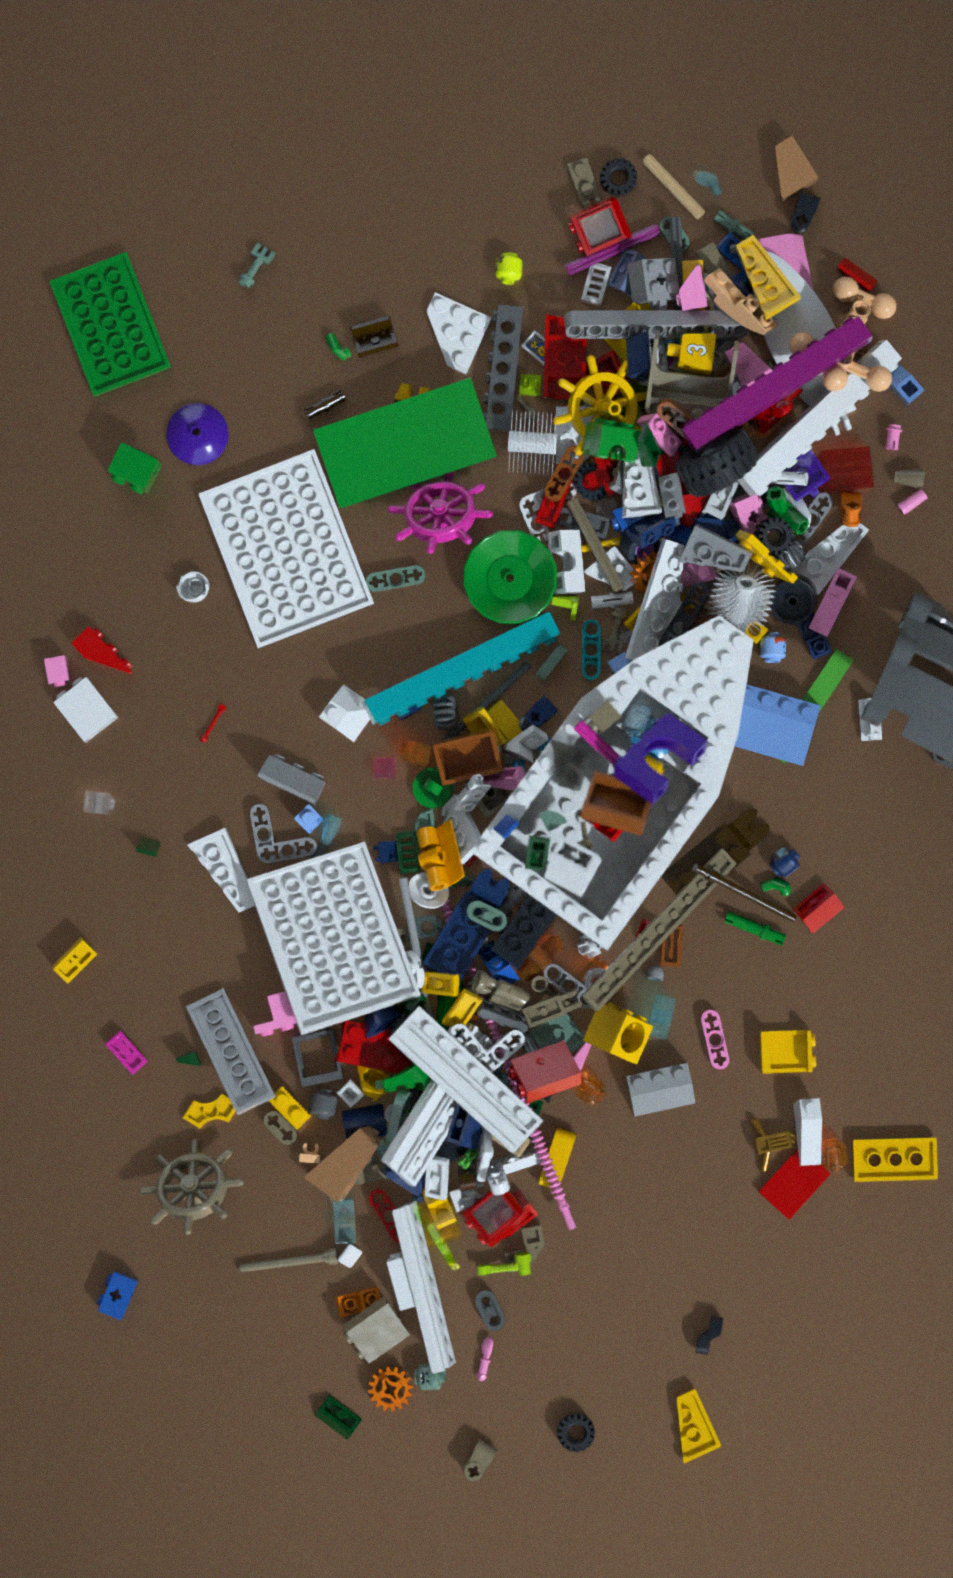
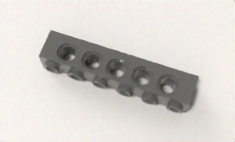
(503, 315)

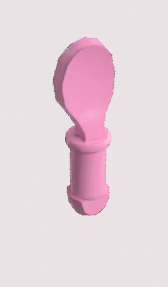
(486, 1348)

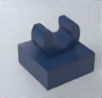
(387, 852)

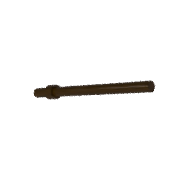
(714, 877)

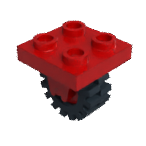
(594, 479)

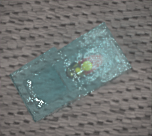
(344, 1221)

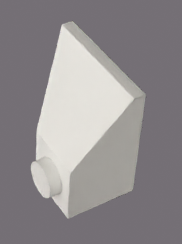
(346, 713)

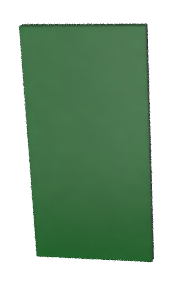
(405, 442)

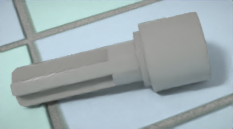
(516, 896)

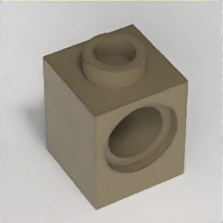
(603, 717)

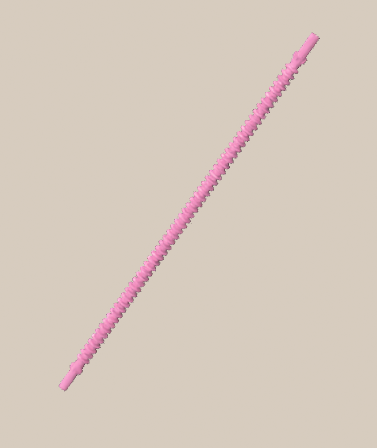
(563, 1206)

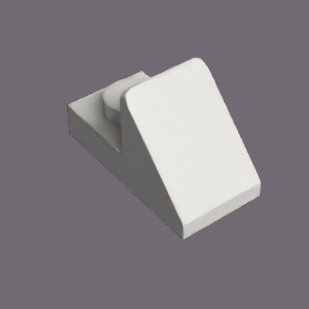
(524, 744)

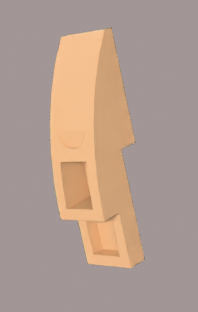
(737, 306)

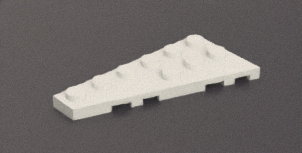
(659, 602)

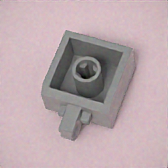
(654, 282)

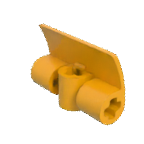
(440, 856)

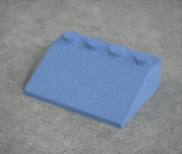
(776, 725)

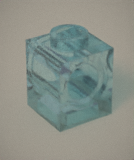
(436, 926)

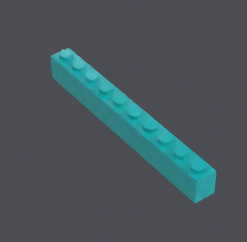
(461, 668)

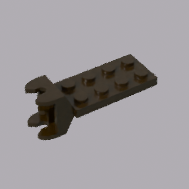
(735, 838)

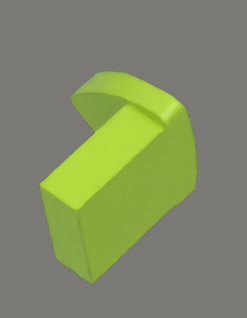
(567, 601)

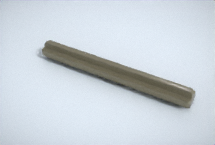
(595, 544)

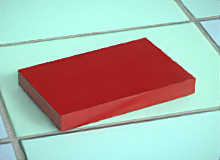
(793, 1185)

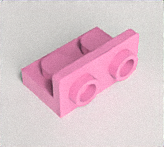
(665, 437)

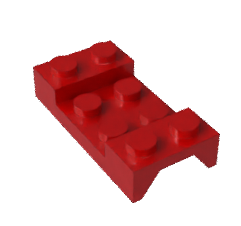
(562, 359)
(370, 1052)

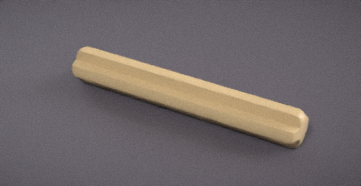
(673, 186)

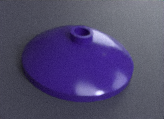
(200, 448)

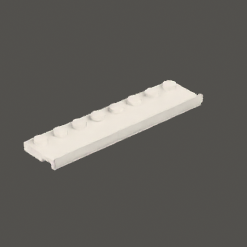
(465, 1080)
(427, 1124)
(424, 1287)

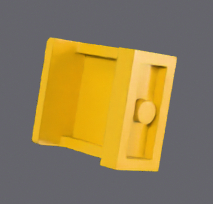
(787, 1051)

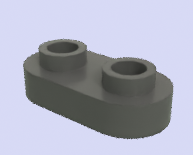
(489, 1310)

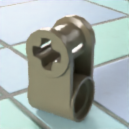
(481, 1457)

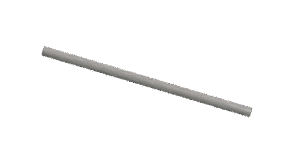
(413, 934)

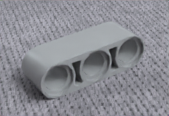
(562, 977)

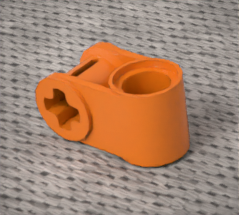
(850, 507)

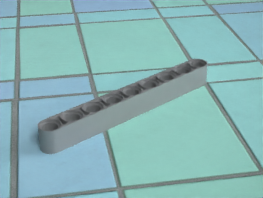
(670, 323)

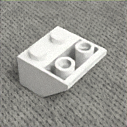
(572, 866)

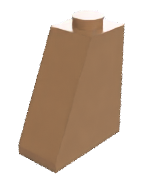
(792, 168)

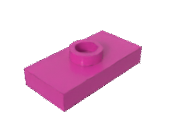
(126, 1052)

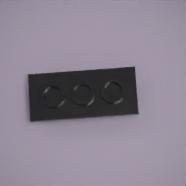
(523, 932)

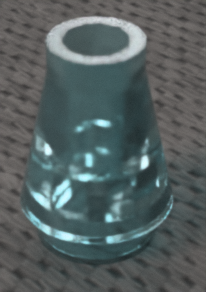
(330, 827)

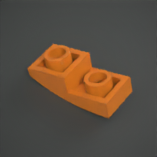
(356, 1301)

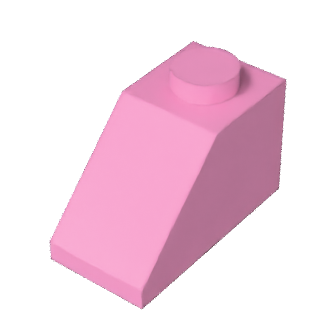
(693, 291)

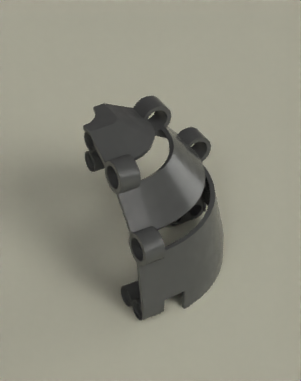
(913, 691)

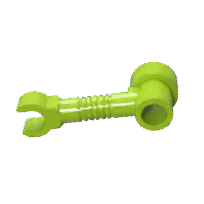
(521, 1264)

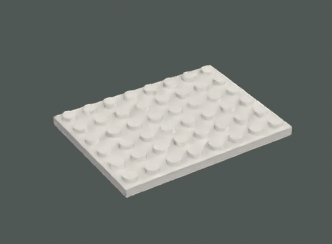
(286, 548)
(333, 938)

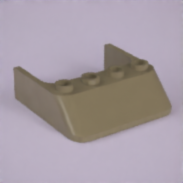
(689, 391)

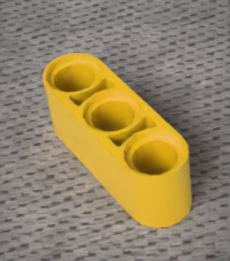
(559, 1153)

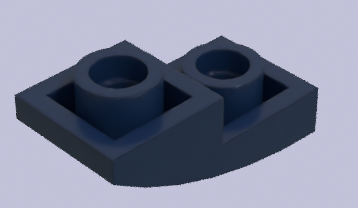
(815, 642)

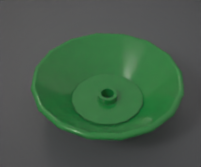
(515, 555)

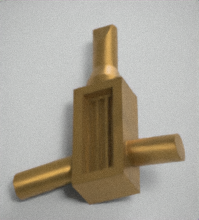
(768, 1143)

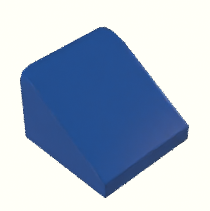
(506, 826)

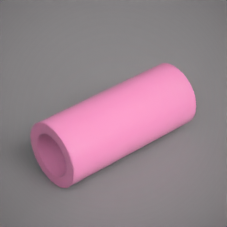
(912, 501)

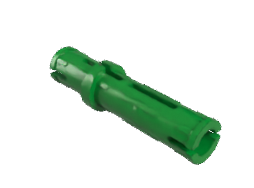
(755, 928)

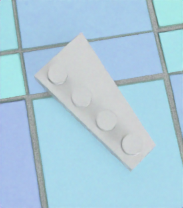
(223, 863)

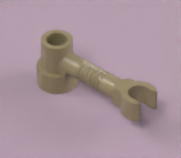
(546, 989)

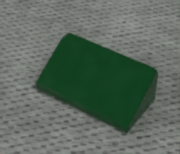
(338, 1417)

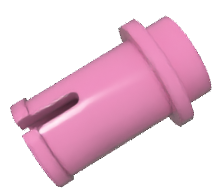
(893, 437)

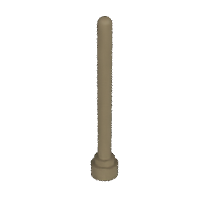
(329, 1256)

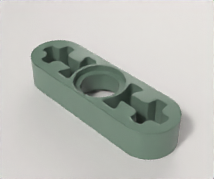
(409, 569)
(399, 1113)

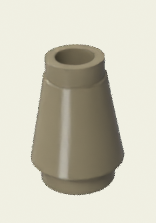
(910, 477)

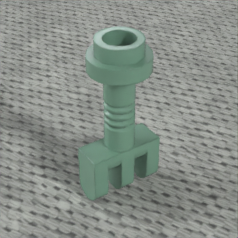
(246, 279)

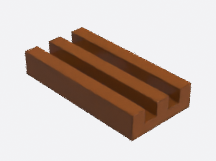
(670, 955)

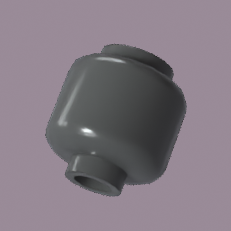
(323, 1104)

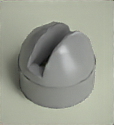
(655, 973)

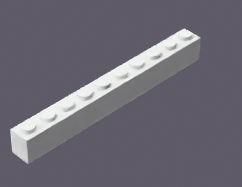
(814, 422)

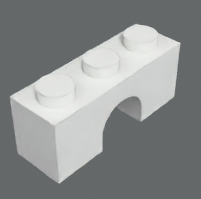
(568, 546)

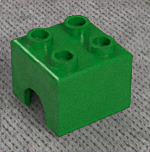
(613, 435)
(134, 468)

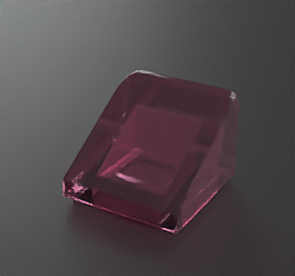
(384, 768)

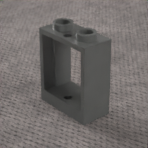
(321, 1078)

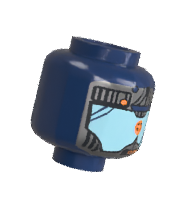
(785, 861)

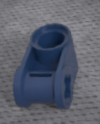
(538, 714)

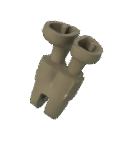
(498, 990)

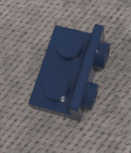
(650, 530)

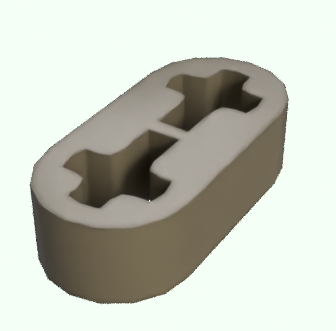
(276, 1131)

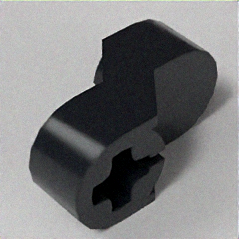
(704, 1339)

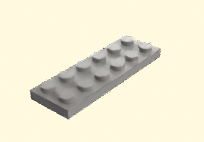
(230, 1051)

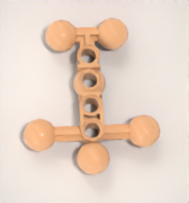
(883, 307)

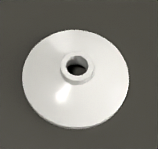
(419, 887)

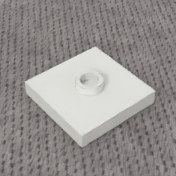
(485, 1153)

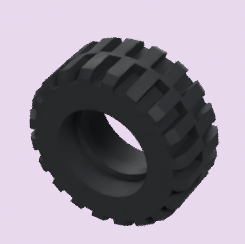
(717, 464)

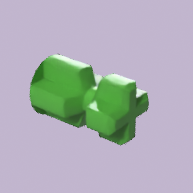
(468, 1157)

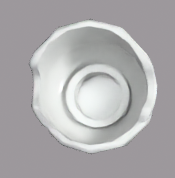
(193, 587)

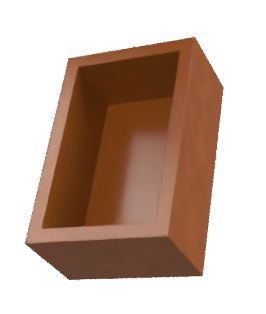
(469, 755)
(615, 804)

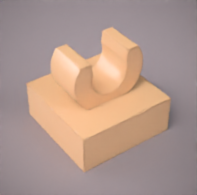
(310, 1157)

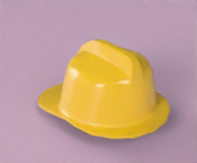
(367, 1081)

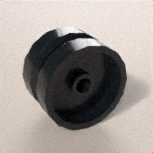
(789, 610)

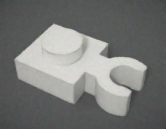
(460, 1204)

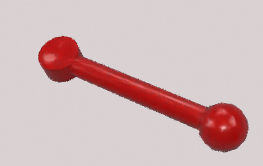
(221, 708)

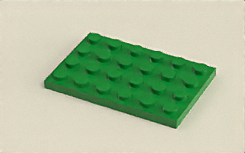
(110, 324)

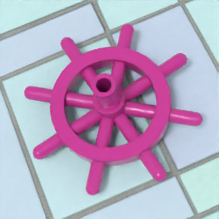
(440, 512)

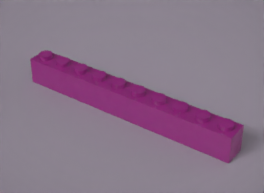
(777, 384)

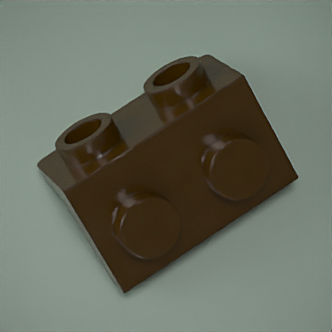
(374, 336)

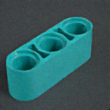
(587, 660)

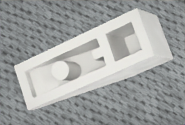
(808, 1130)

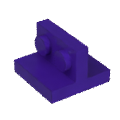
(816, 476)

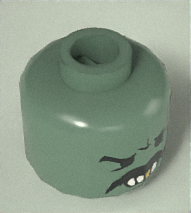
(426, 1379)

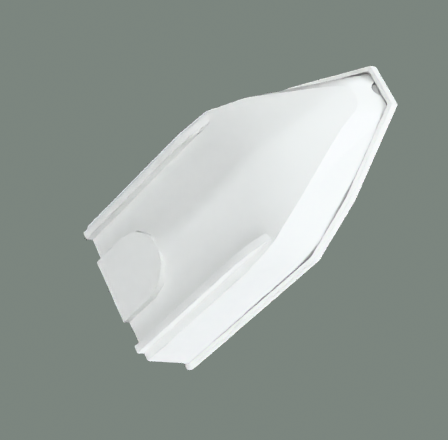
(702, 685)

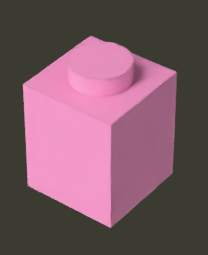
(57, 671)

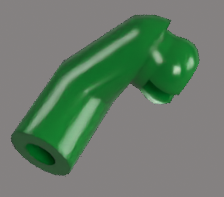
(334, 346)
(778, 884)

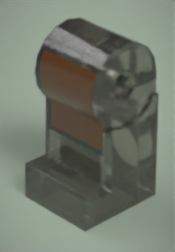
(468, 1180)

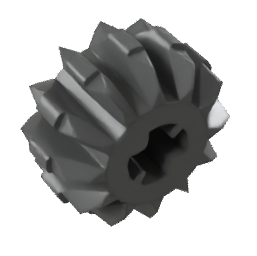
(792, 557)
(446, 713)

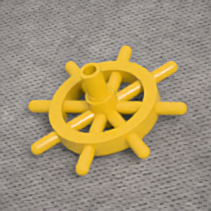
(602, 406)

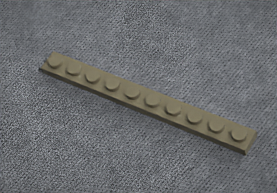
(656, 933)

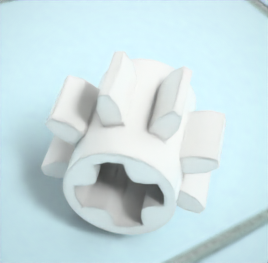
(588, 947)

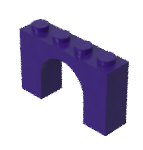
(665, 734)

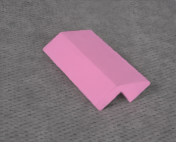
(790, 249)

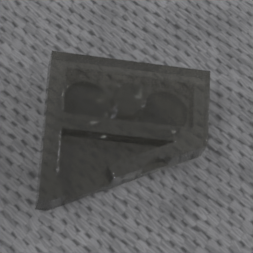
(570, 764)

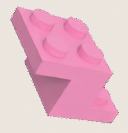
(281, 1013)

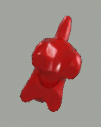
(778, 410)

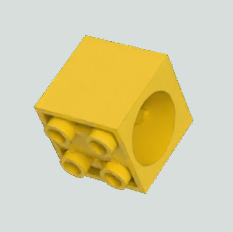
(618, 1032)

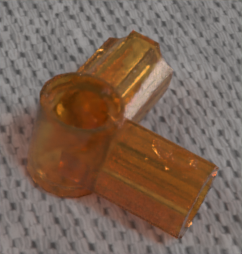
(540, 958)

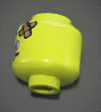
(508, 268)

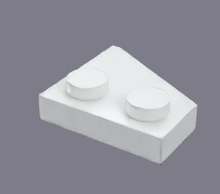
(621, 566)

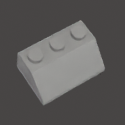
(292, 778)
(660, 1089)

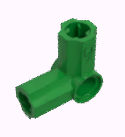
(783, 509)

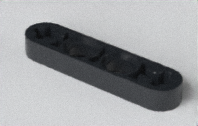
(680, 615)

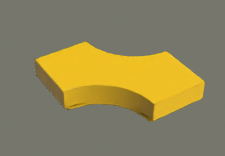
(200, 1113)

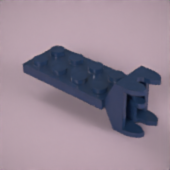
(461, 936)

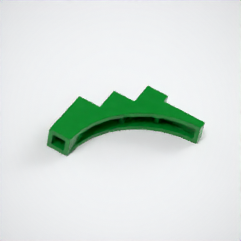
(412, 1075)

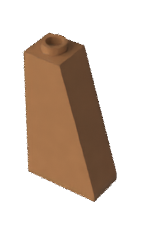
(344, 1165)

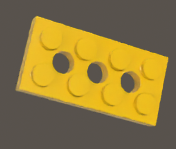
(905, 1169)

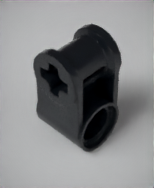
(805, 209)

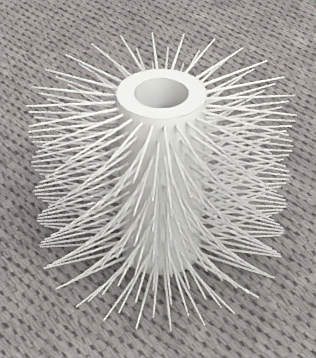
(532, 442)
(741, 599)

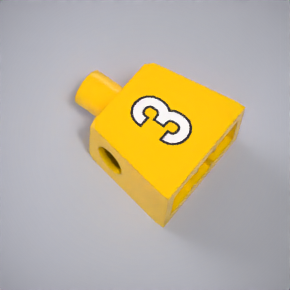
(694, 353)

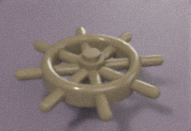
(191, 1186)

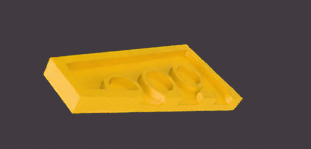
(768, 282)

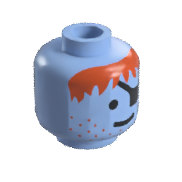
(772, 648)

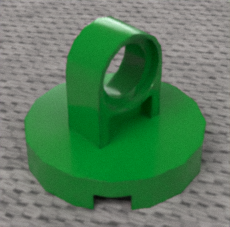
(429, 789)

